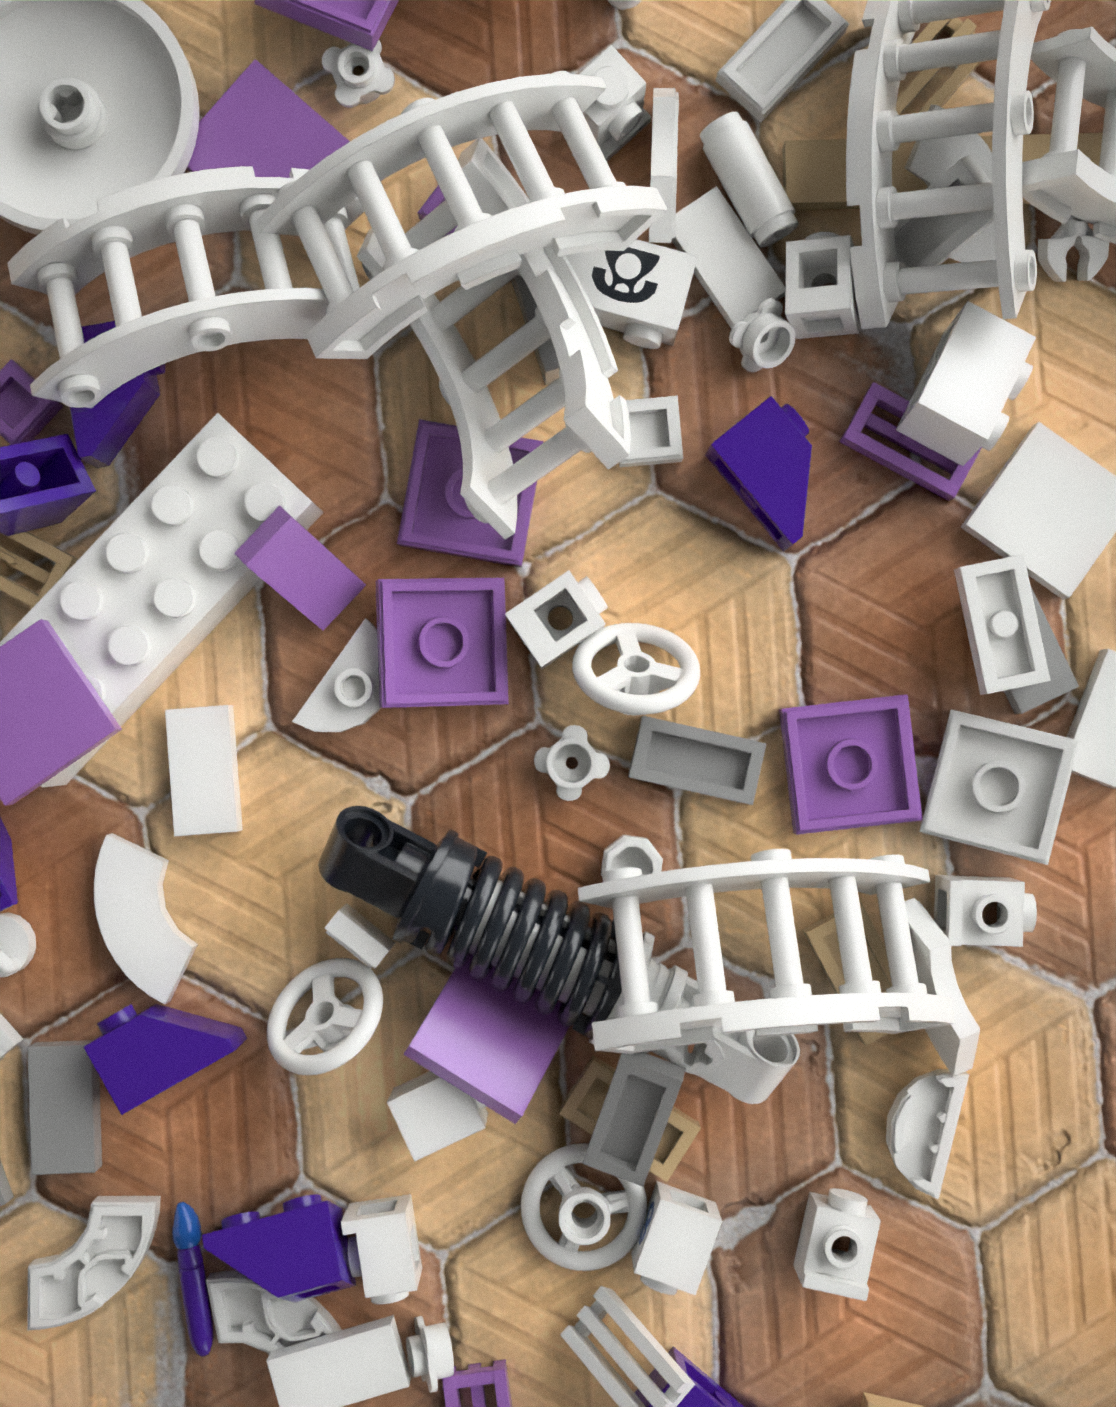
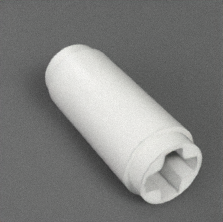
(748, 179)

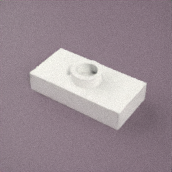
(1002, 624)

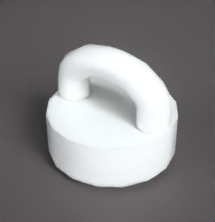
(16, 943)

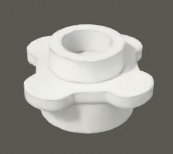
(358, 89)
(763, 337)
(553, 762)
(430, 1353)

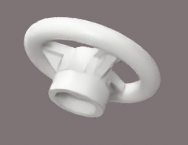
(637, 679)
(328, 1022)
(578, 1230)

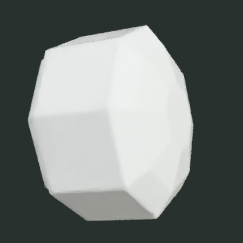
(631, 853)

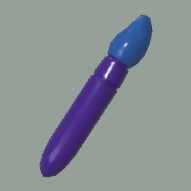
(186, 1237)

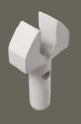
(1075, 233)

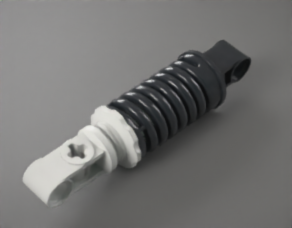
(529, 940)

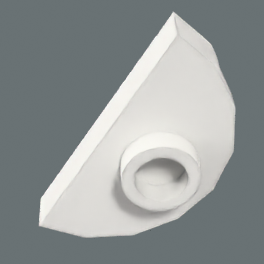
(348, 690)
(924, 1127)

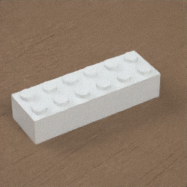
(165, 570)

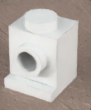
(619, 110)
(817, 308)
(532, 614)
(961, 903)
(825, 1221)
(384, 1247)

